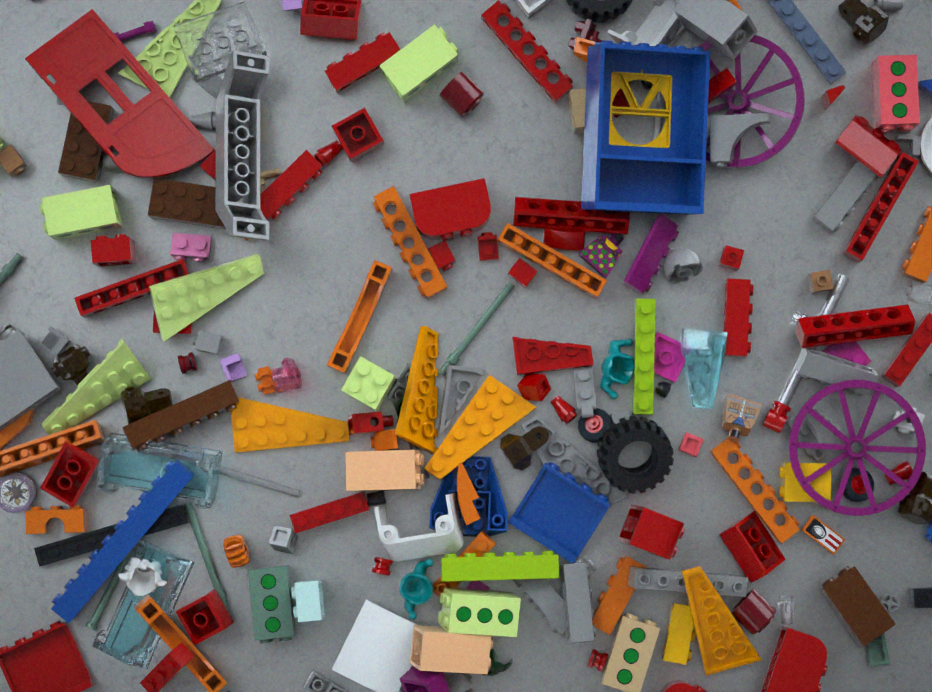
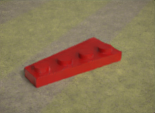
(546, 356)

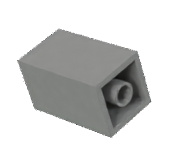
(717, 23)

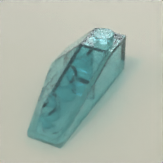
(704, 360)

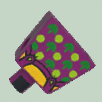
(603, 253)

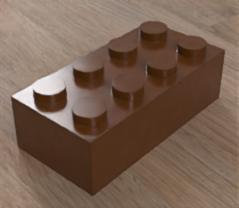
(81, 154)
(184, 203)

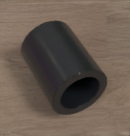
(376, 498)

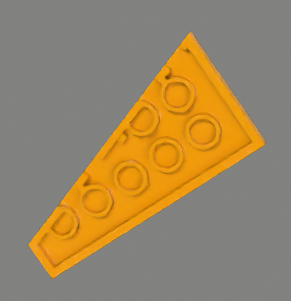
(420, 398)
(483, 420)
(273, 427)
(718, 634)

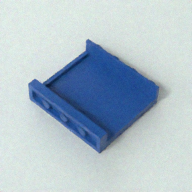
(560, 512)

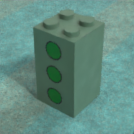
(272, 603)

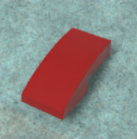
(564, 239)

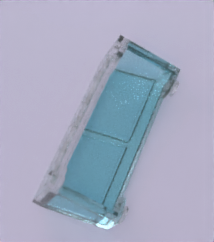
(136, 470)
(128, 634)

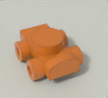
(265, 376)

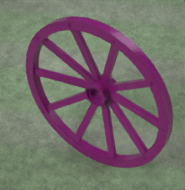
(796, 117)
(909, 413)

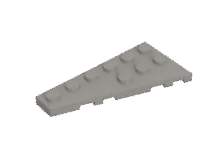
(571, 461)

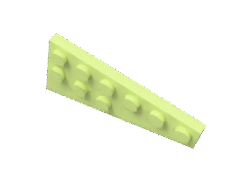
(164, 56)
(191, 296)
(98, 389)

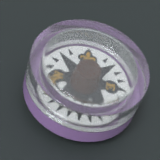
(16, 492)

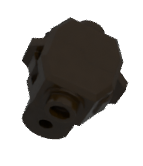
(867, 21)
(72, 364)
(141, 404)
(519, 448)
(918, 503)

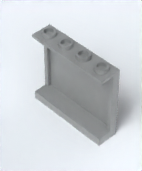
(22, 379)

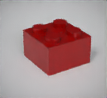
(357, 134)
(113, 251)
(204, 617)

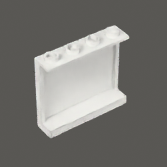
(377, 649)

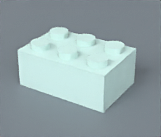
(308, 600)

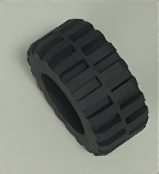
(599, 9)
(642, 476)

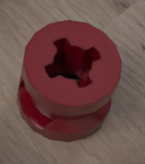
(185, 363)

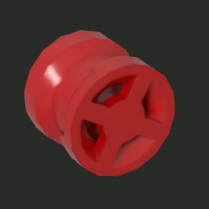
(382, 566)
(599, 660)

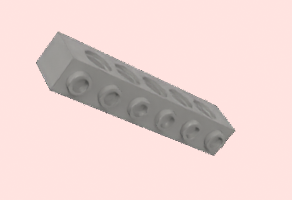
(673, 581)

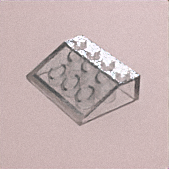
(212, 38)

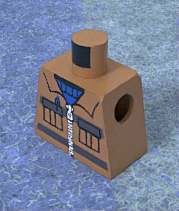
(739, 416)

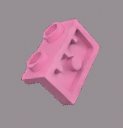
(191, 246)

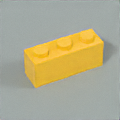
(679, 635)

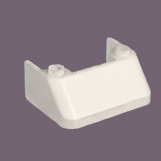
(659, 27)
(445, 540)

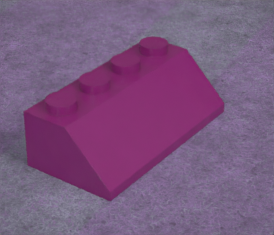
(650, 254)

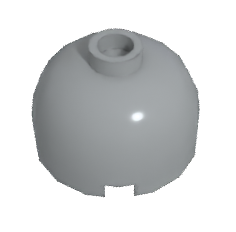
(681, 264)

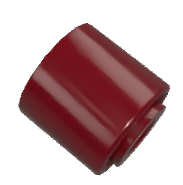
(462, 94)
(753, 612)

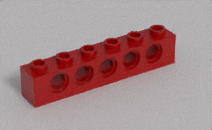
(503, 33)
(880, 207)
(567, 216)
(128, 289)
(855, 326)

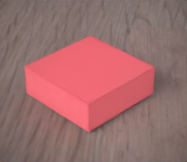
(691, 444)

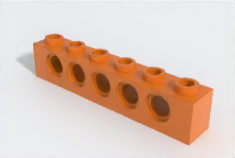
(391, 197)
(551, 260)
(48, 447)
(790, 524)

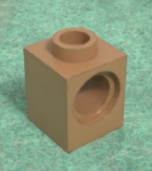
(12, 161)
(820, 281)

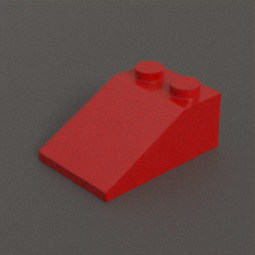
(70, 474)

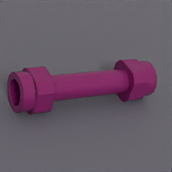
(148, 28)

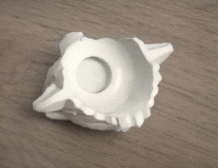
(142, 576)

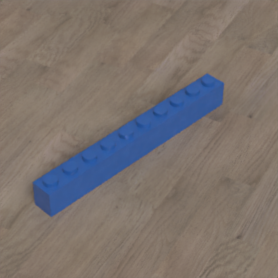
(122, 540)

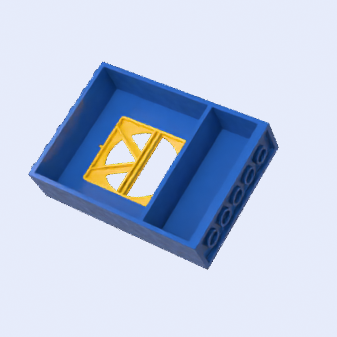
(671, 168)

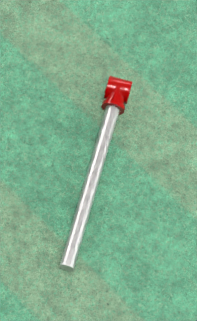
(777, 416)

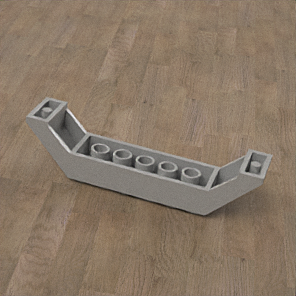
(239, 146)

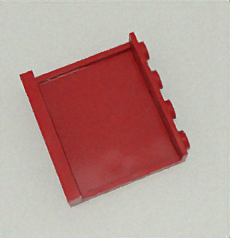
(46, 662)

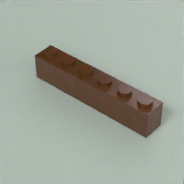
(181, 415)

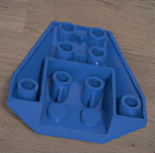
(489, 504)

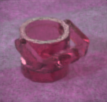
(287, 377)

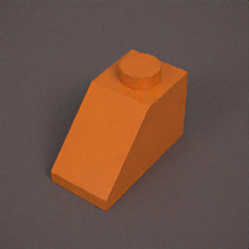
(385, 440)

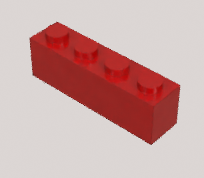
(361, 63)
(289, 184)
(736, 316)
(910, 352)
(329, 512)

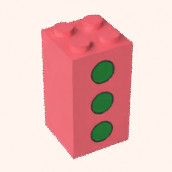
(895, 93)

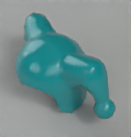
(616, 367)
(416, 587)

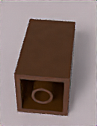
(857, 606)

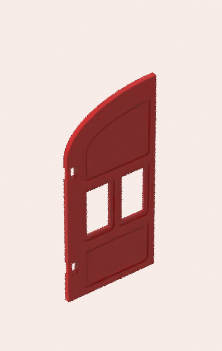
(150, 135)

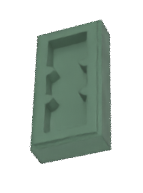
(878, 652)

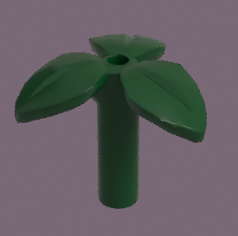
(496, 665)

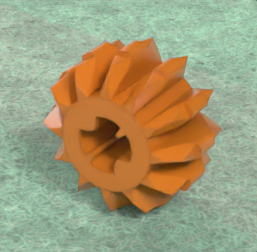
(236, 551)

